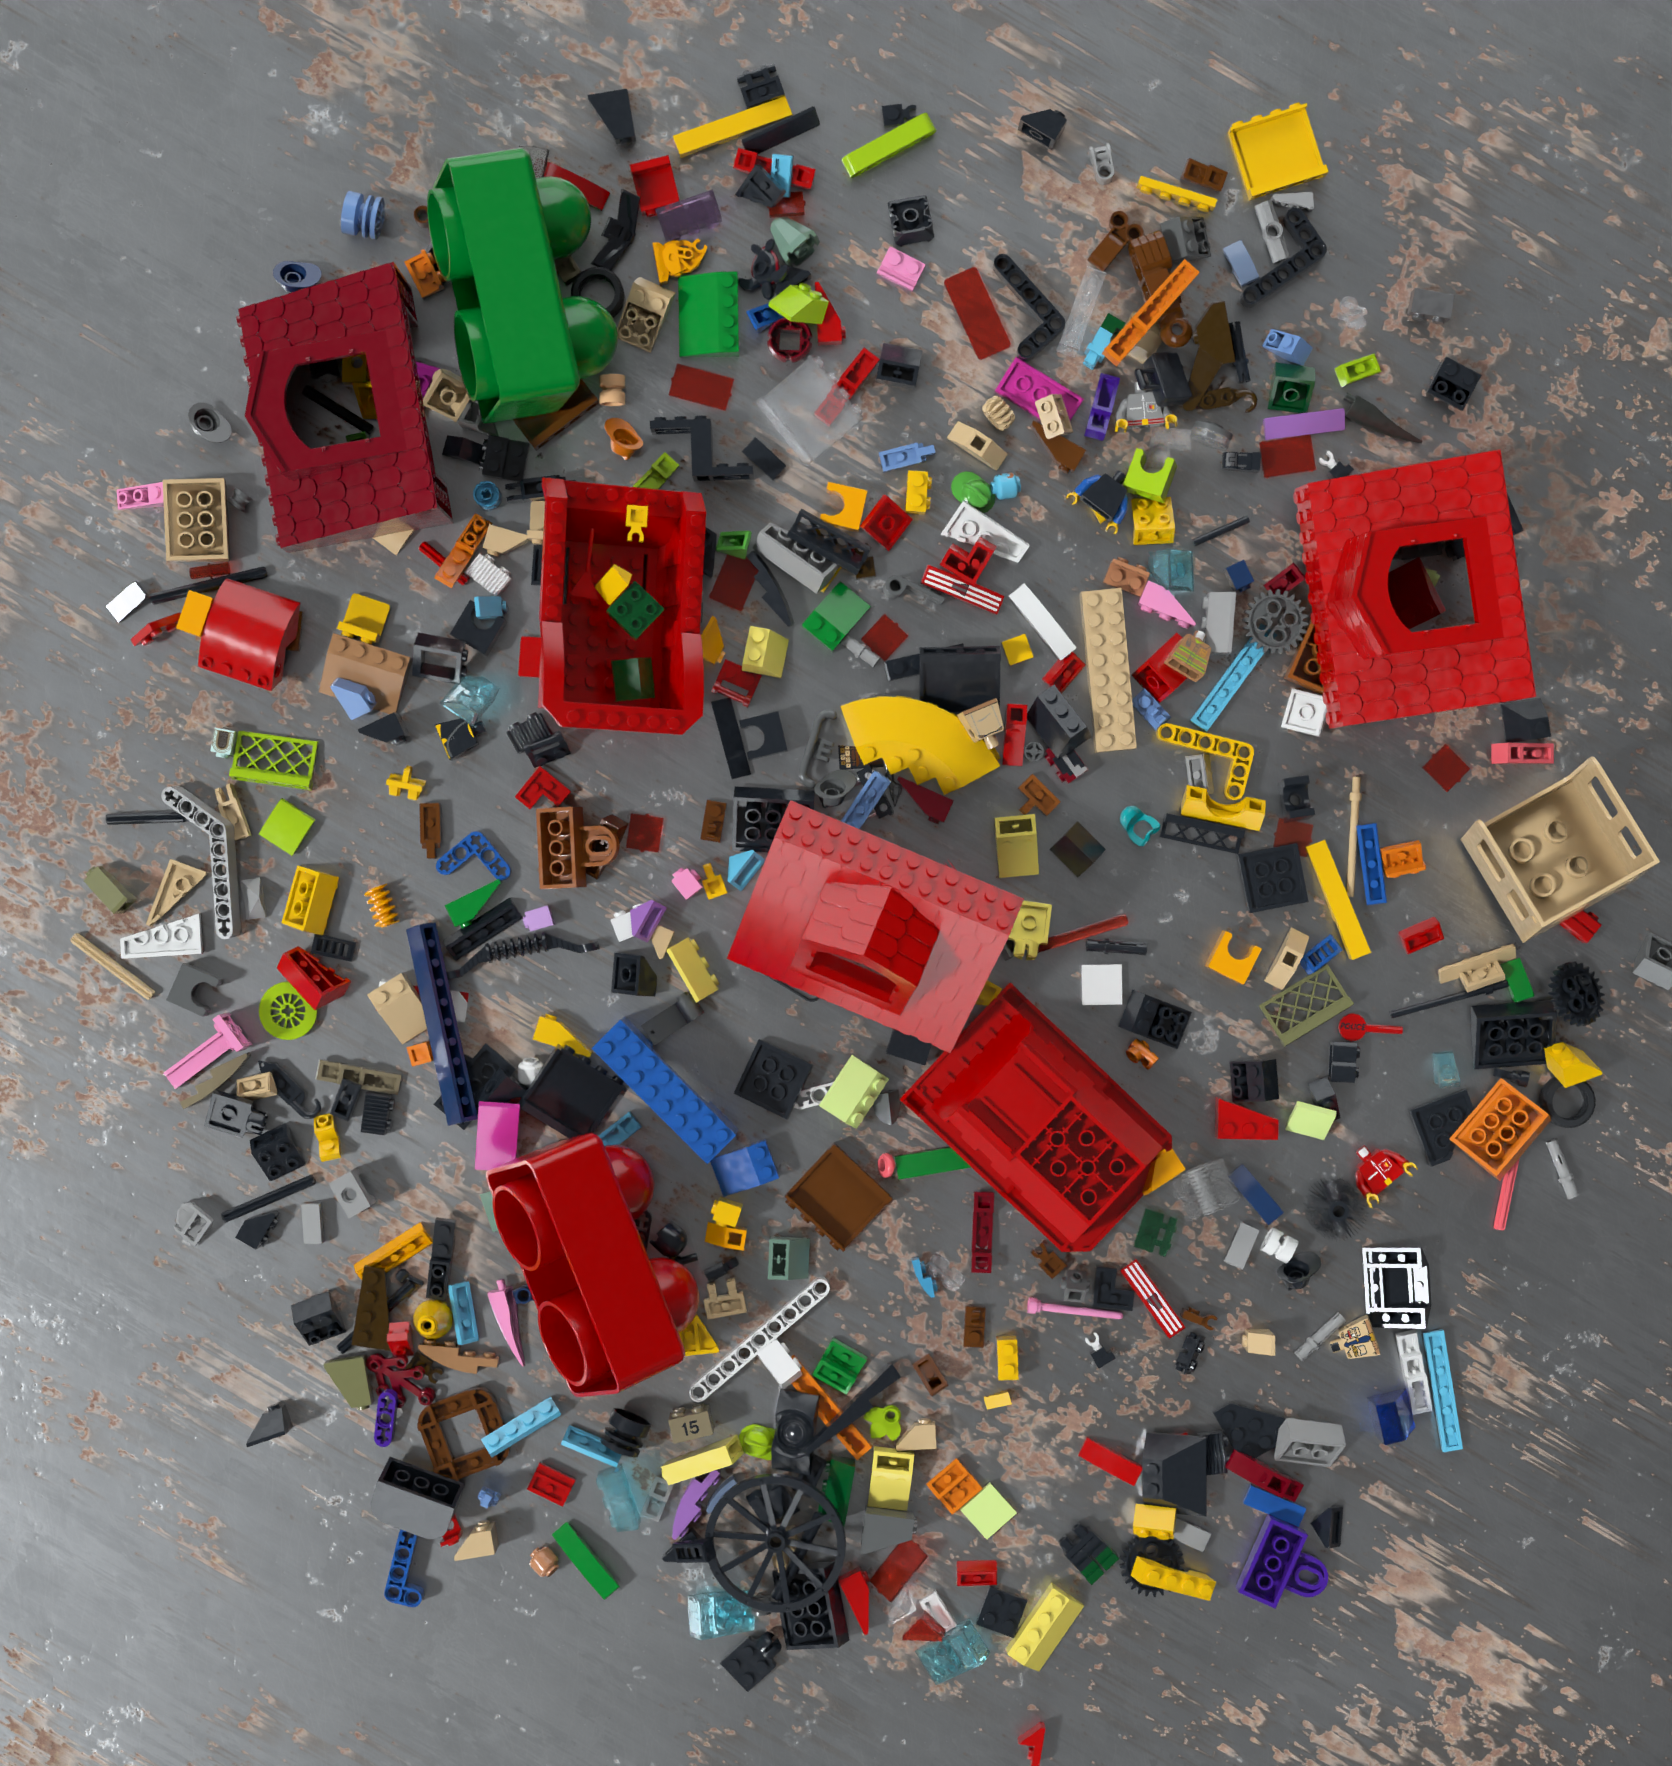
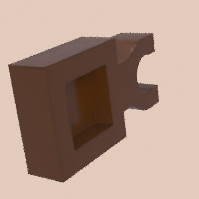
(1049, 1262)

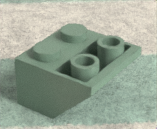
(788, 1258)

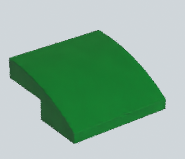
(839, 1366)

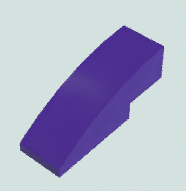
(1102, 407)

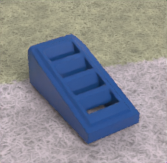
(1308, 966)

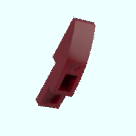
(1264, 1476)

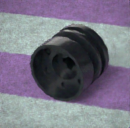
(623, 1437)

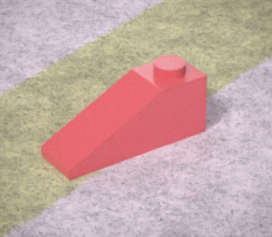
(1522, 753)

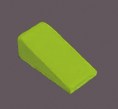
(1357, 370)

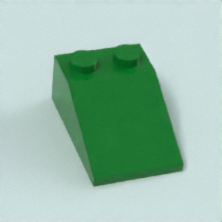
(835, 616)

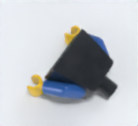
(1104, 496)

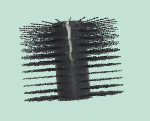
(1341, 1214)

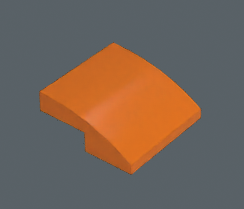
(954, 1486)

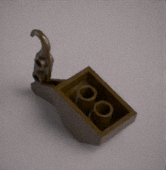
(1214, 349)

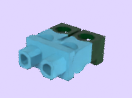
(1110, 326)

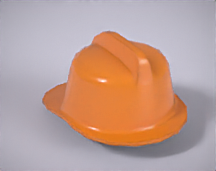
(623, 437)

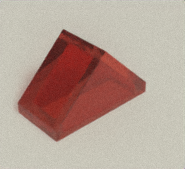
(924, 1629)

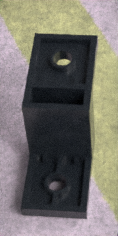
(701, 448)

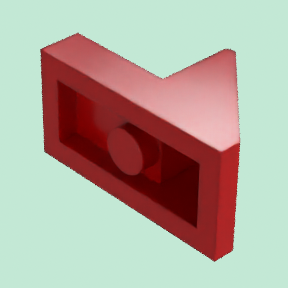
(1033, 1737)

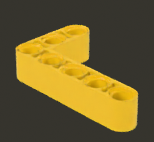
(1215, 741)

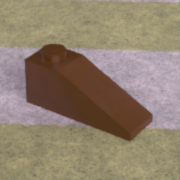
(1061, 450)
(619, 827)

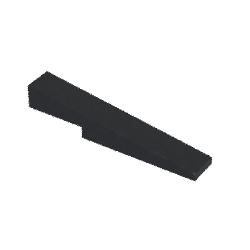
(854, 1408)

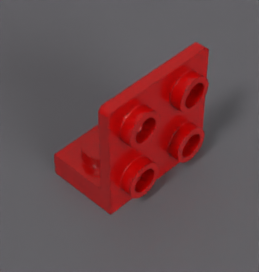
(529, 657)

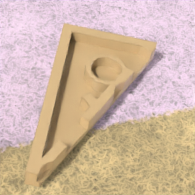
(176, 883)

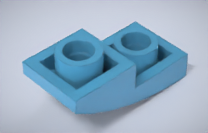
(926, 1282)

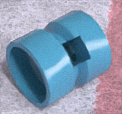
(487, 495)

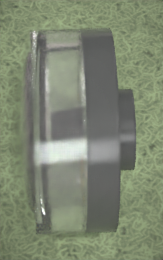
(1211, 435)

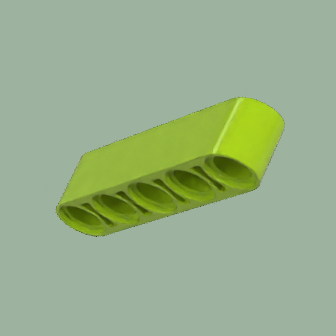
(888, 145)

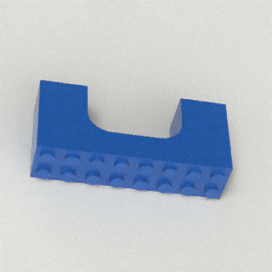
(664, 1091)

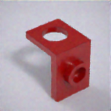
(452, 1536)

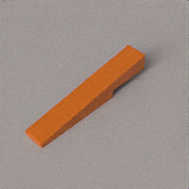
(1150, 312)
(850, 1436)

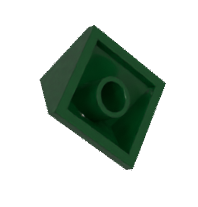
(633, 679)

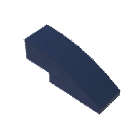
(1255, 1194)

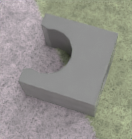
(352, 1181)

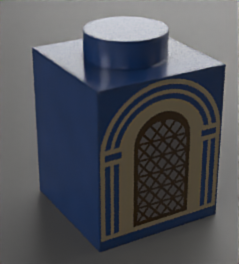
(1239, 576)

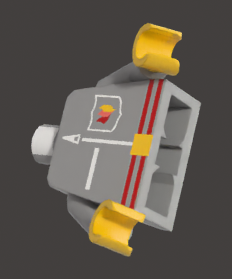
(1141, 411)

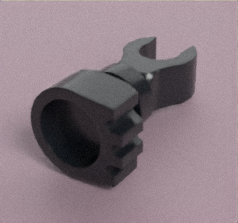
(1513, 1076)

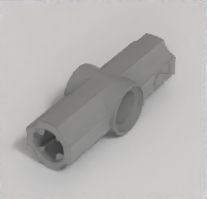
(1268, 219)

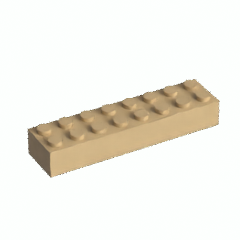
(1108, 670)

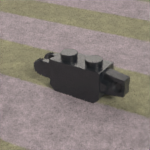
(530, 489)

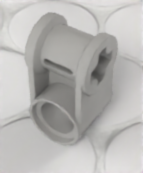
(1102, 160)

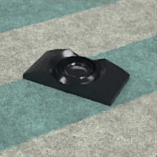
(795, 1427)

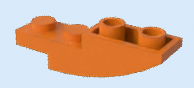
(463, 551)

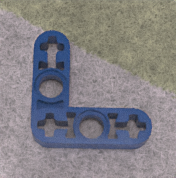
(470, 851)

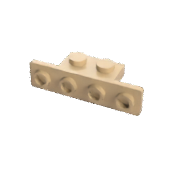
(1479, 970)

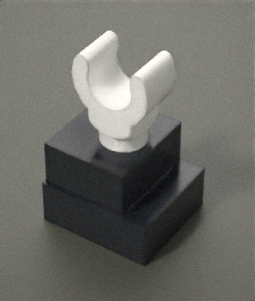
(1337, 469)
(1099, 1353)

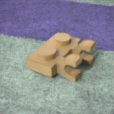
(726, 1304)

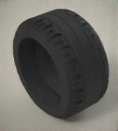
(605, 274)
(1578, 1119)

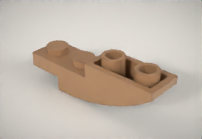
(450, 1356)

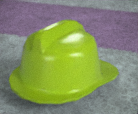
(757, 1441)

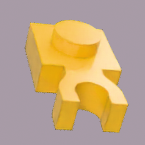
(636, 519)

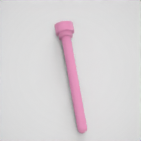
(1036, 1306)

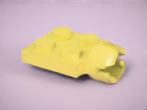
(1030, 929)

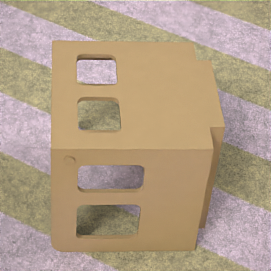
(1558, 852)

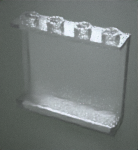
(810, 409)

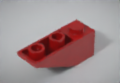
(1014, 734)

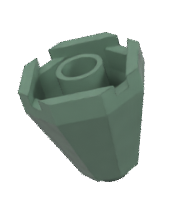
(793, 240)

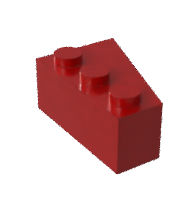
(311, 979)
(1243, 1123)

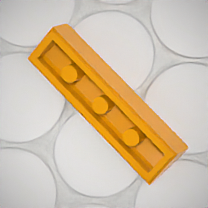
(396, 1250)

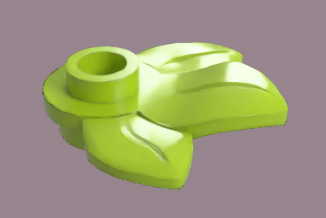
(882, 1423)

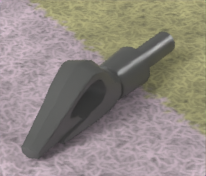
(893, 784)

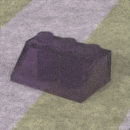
(689, 216)

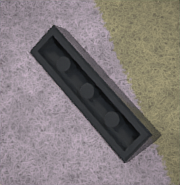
(782, 131)
(731, 738)
(482, 929)

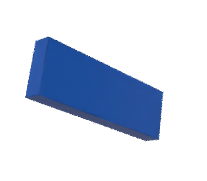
(1274, 1505)

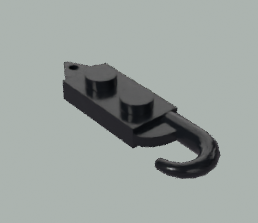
(289, 1089)

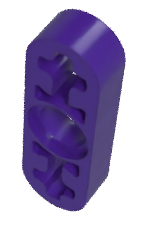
(380, 1424)

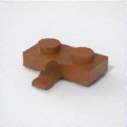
(1038, 796)

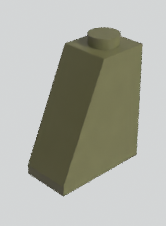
(109, 890)
(352, 1380)

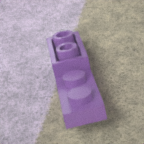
(688, 1507)

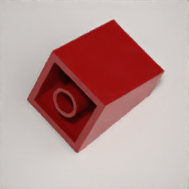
(1158, 677)

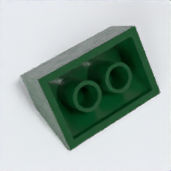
(838, 1484)

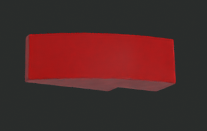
(1110, 1461)

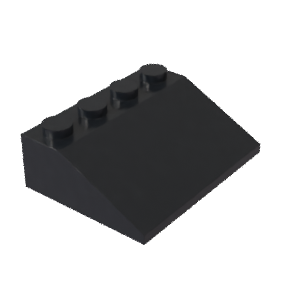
(759, 814)
(1512, 1033)
(820, 1623)

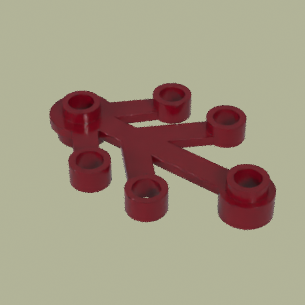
(398, 1378)

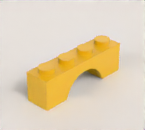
(1244, 814)
(1160, 1576)

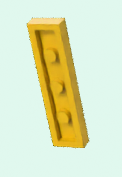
(1182, 195)

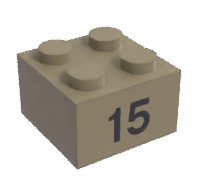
(691, 1423)

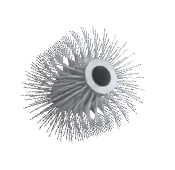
(1204, 1190)

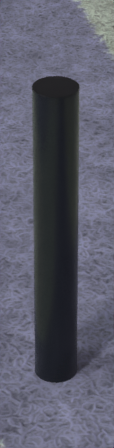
(1220, 530)

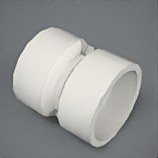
(1279, 1245)

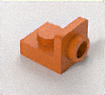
(420, 1053)

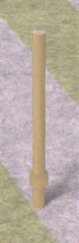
(1355, 797)

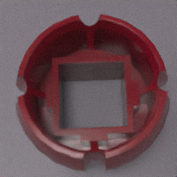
(785, 326)

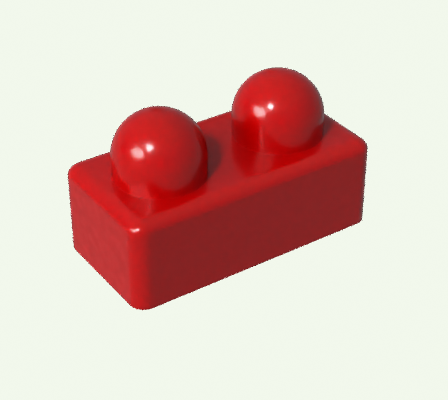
(598, 1296)

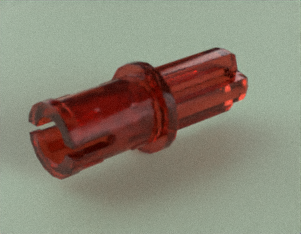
(210, 570)

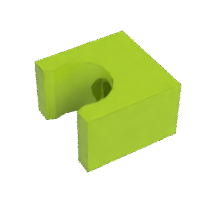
(1149, 485)

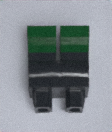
(1081, 1549)

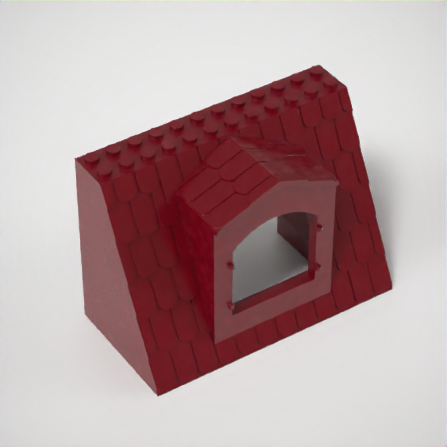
(358, 485)

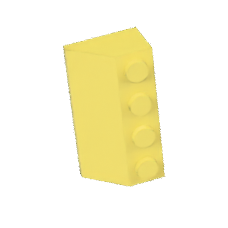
(1044, 1628)

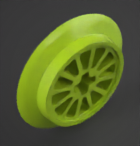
(273, 1027)

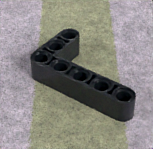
(1289, 265)
(1031, 304)

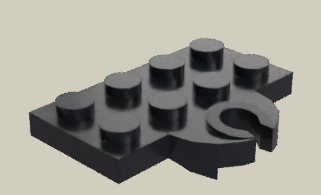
(480, 1070)

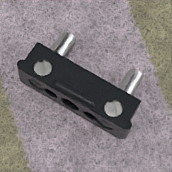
(883, 806)

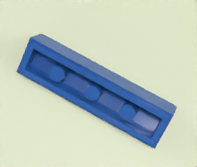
(1371, 864)

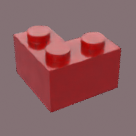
(966, 564)

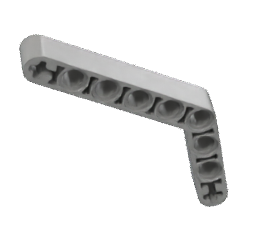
(218, 859)

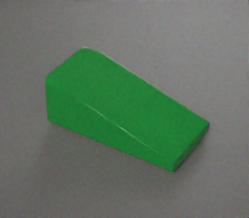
(1517, 980)

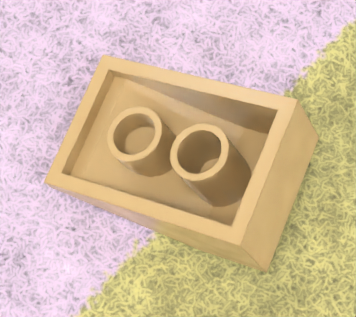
(400, 1007)

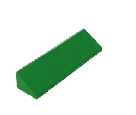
(928, 1163)

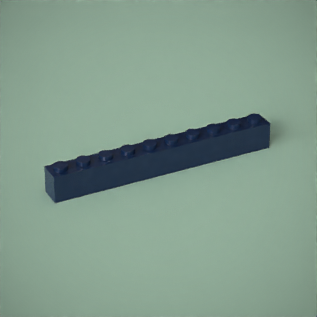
(441, 1024)

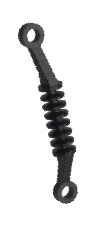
(547, 941)

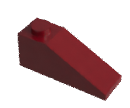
(930, 802)

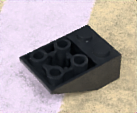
(1155, 1019)

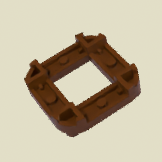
(436, 1442)

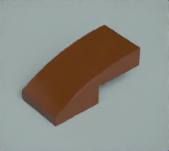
(1204, 175)

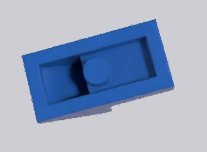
(763, 317)

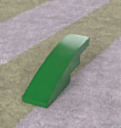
(585, 1560)

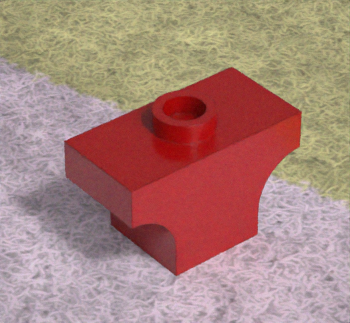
(400, 1339)

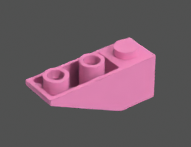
(141, 496)
(1161, 601)

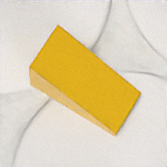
(997, 1400)

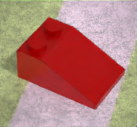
(1414, 594)

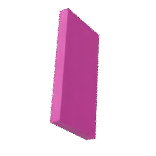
(1025, 385)
(496, 1134)

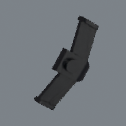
(619, 231)

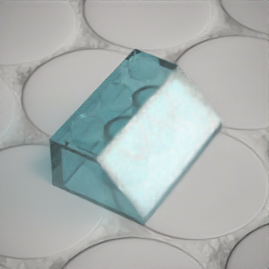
(618, 1499)

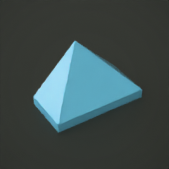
(743, 868)

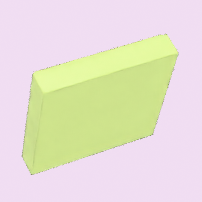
(1310, 1120)
(988, 1510)

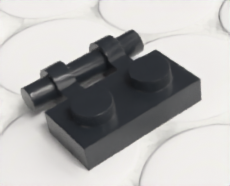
(763, 91)

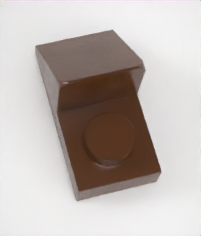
(930, 1375)

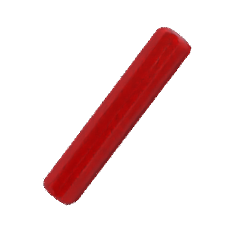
(438, 558)

